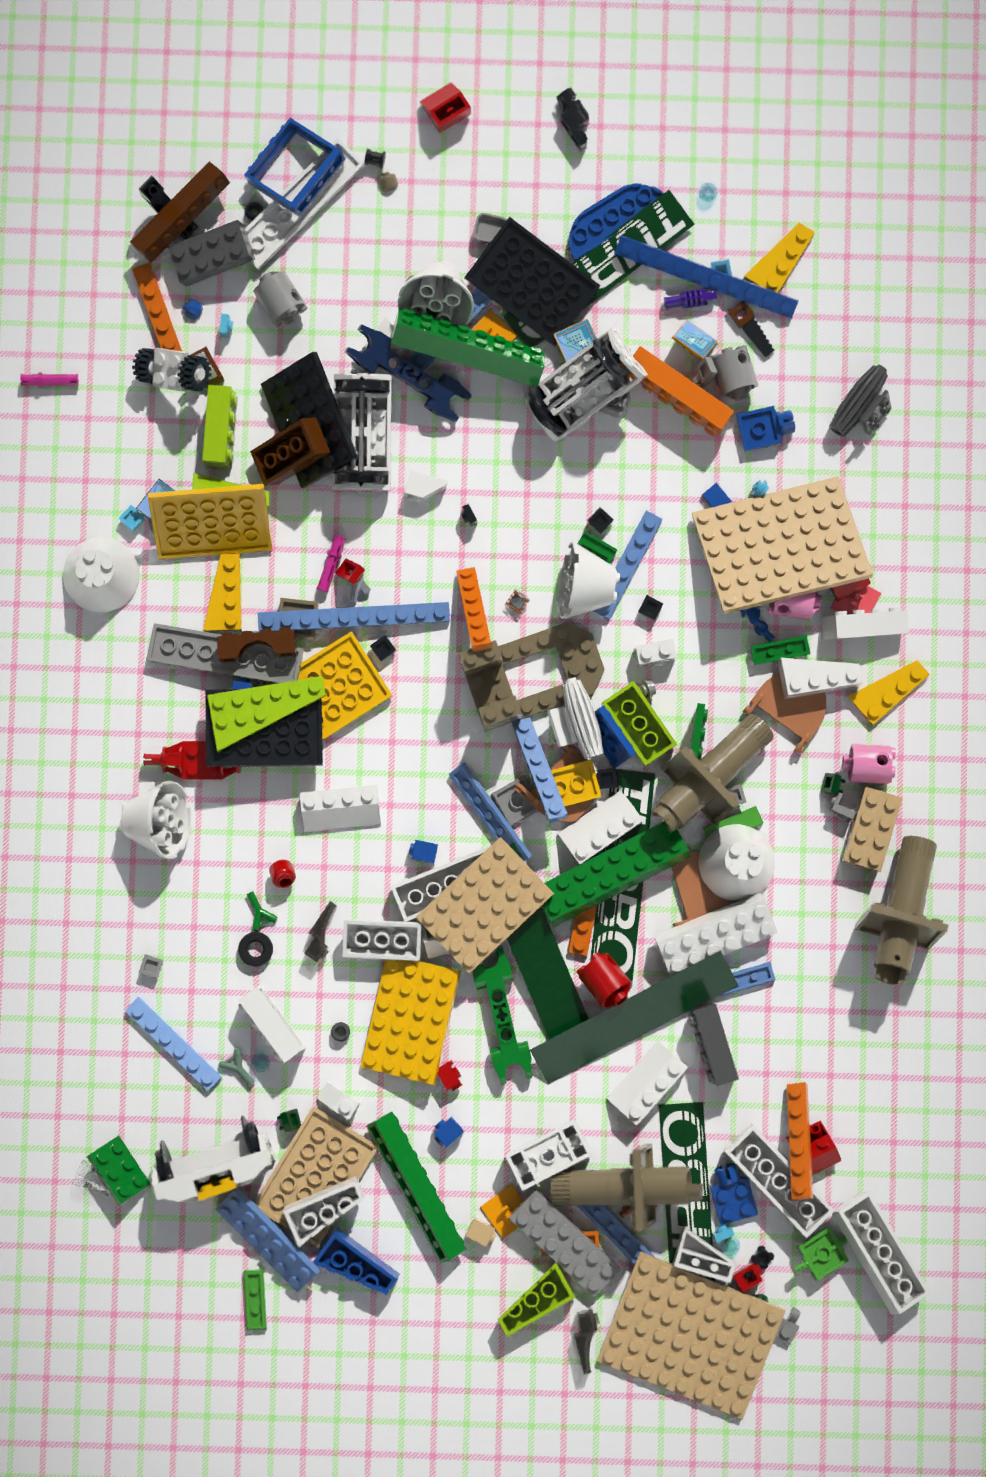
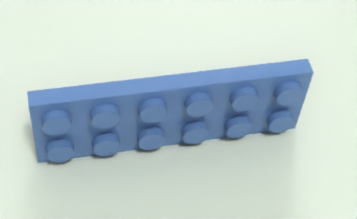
(267, 1239)

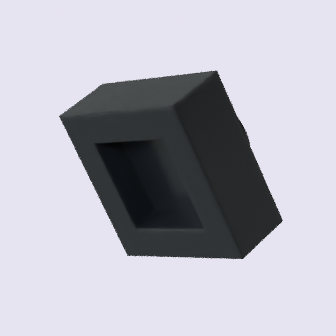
(468, 515)
(600, 520)
(650, 607)
(383, 648)
(607, 778)

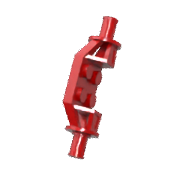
(191, 760)

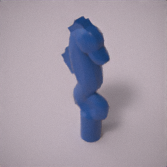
(761, 626)

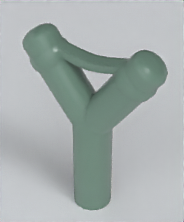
(237, 1067)

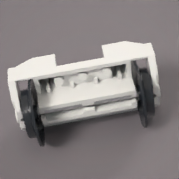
(565, 401)
(367, 417)
(183, 1177)

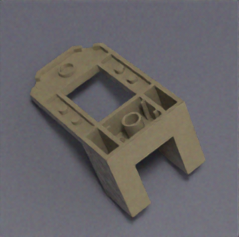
(490, 684)

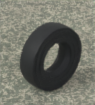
(267, 949)

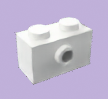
(655, 653)

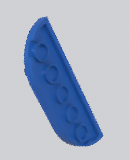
(608, 215)

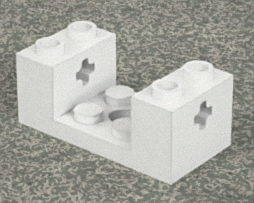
(568, 1149)

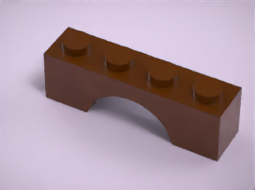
(232, 646)

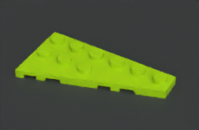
(252, 709)

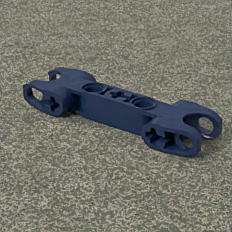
(378, 355)

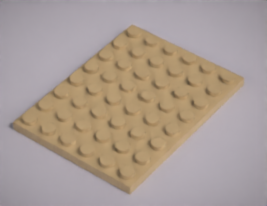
(781, 545)
(691, 1335)

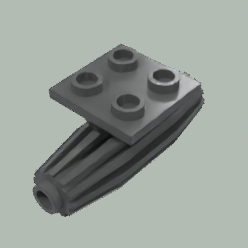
(863, 403)

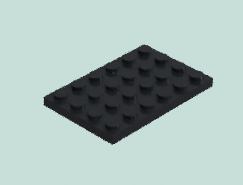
(531, 281)
(304, 393)
(288, 742)

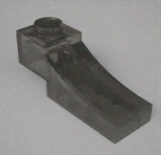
(317, 948)
(588, 1322)

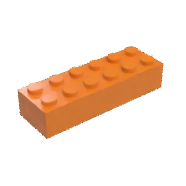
(682, 394)

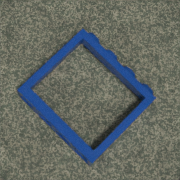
(315, 183)

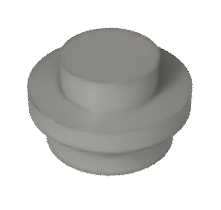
(648, 688)

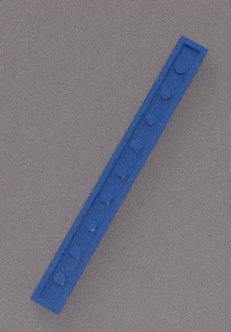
(706, 276)

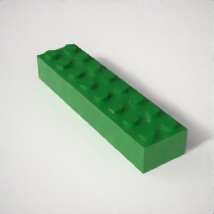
(468, 347)
(614, 872)

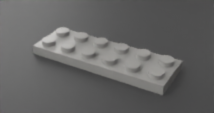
(564, 1243)

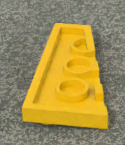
(780, 260)
(225, 601)
(885, 693)

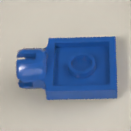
(764, 427)
(732, 1195)

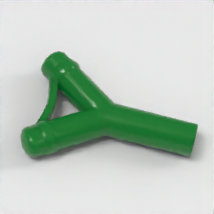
(259, 912)

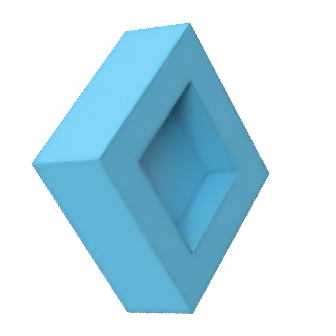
(722, 265)
(226, 325)
(132, 518)
(722, 1232)

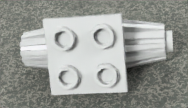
(576, 720)

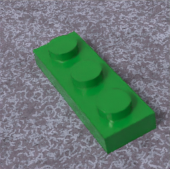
(775, 650)

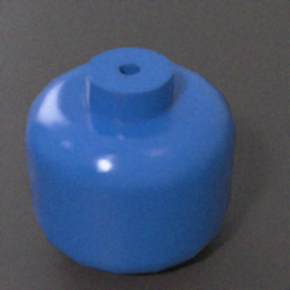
(192, 309)

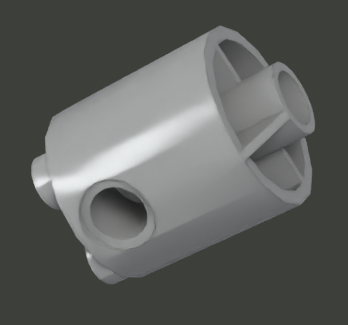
(279, 297)
(735, 372)

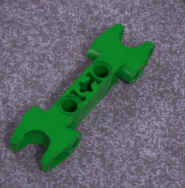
(509, 1051)

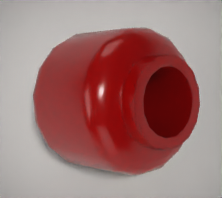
(282, 873)

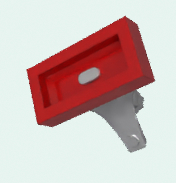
(353, 573)

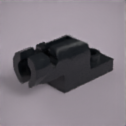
(574, 117)

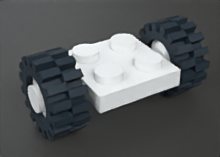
(171, 369)

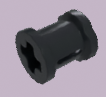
(375, 158)

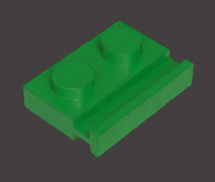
(597, 547)

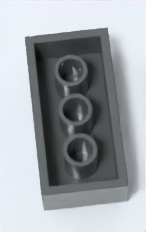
(211, 253)
(714, 1044)

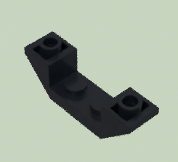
(154, 195)

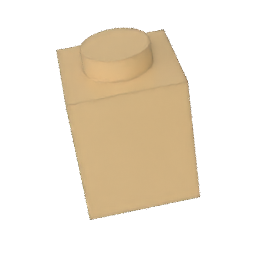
(481, 1232)

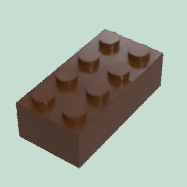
(290, 451)

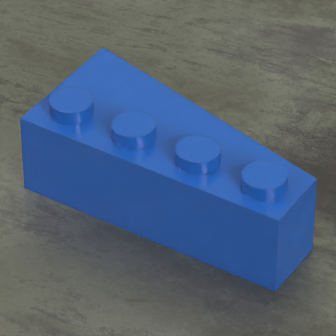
(356, 1263)

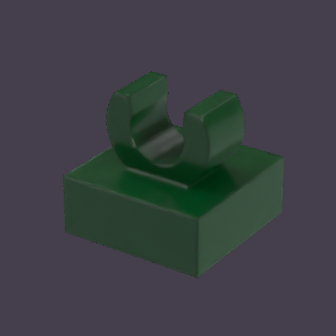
(831, 783)
(290, 1120)

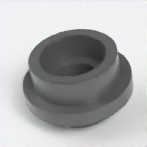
(346, 1031)

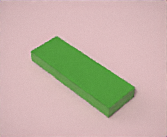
(749, 817)
(255, 1299)

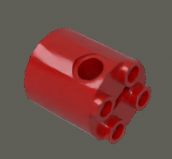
(605, 980)

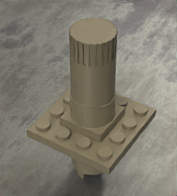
(703, 782)
(902, 920)
(632, 1187)

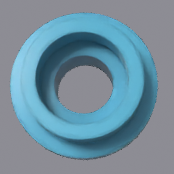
(759, 488)

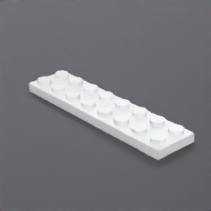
(278, 225)

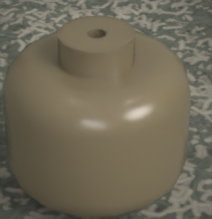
(388, 181)

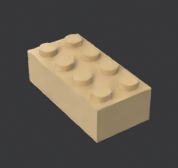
(871, 829)

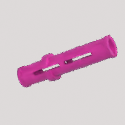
(49, 379)
(334, 555)

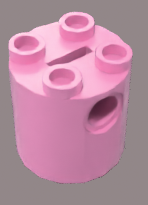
(797, 607)
(864, 764)

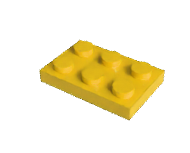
(577, 782)
(214, 1188)

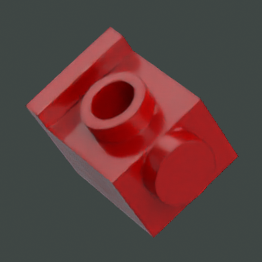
(449, 1076)
(745, 1284)

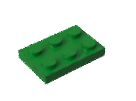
(699, 732)
(118, 1170)

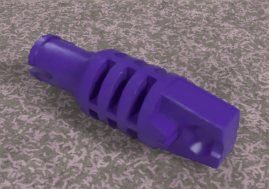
(690, 299)

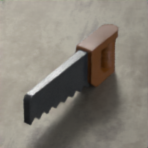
(751, 328)

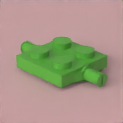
(822, 1254)

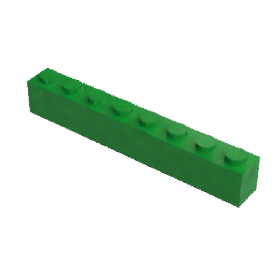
(416, 1187)

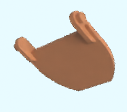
(798, 714)
(574, 811)
(694, 893)

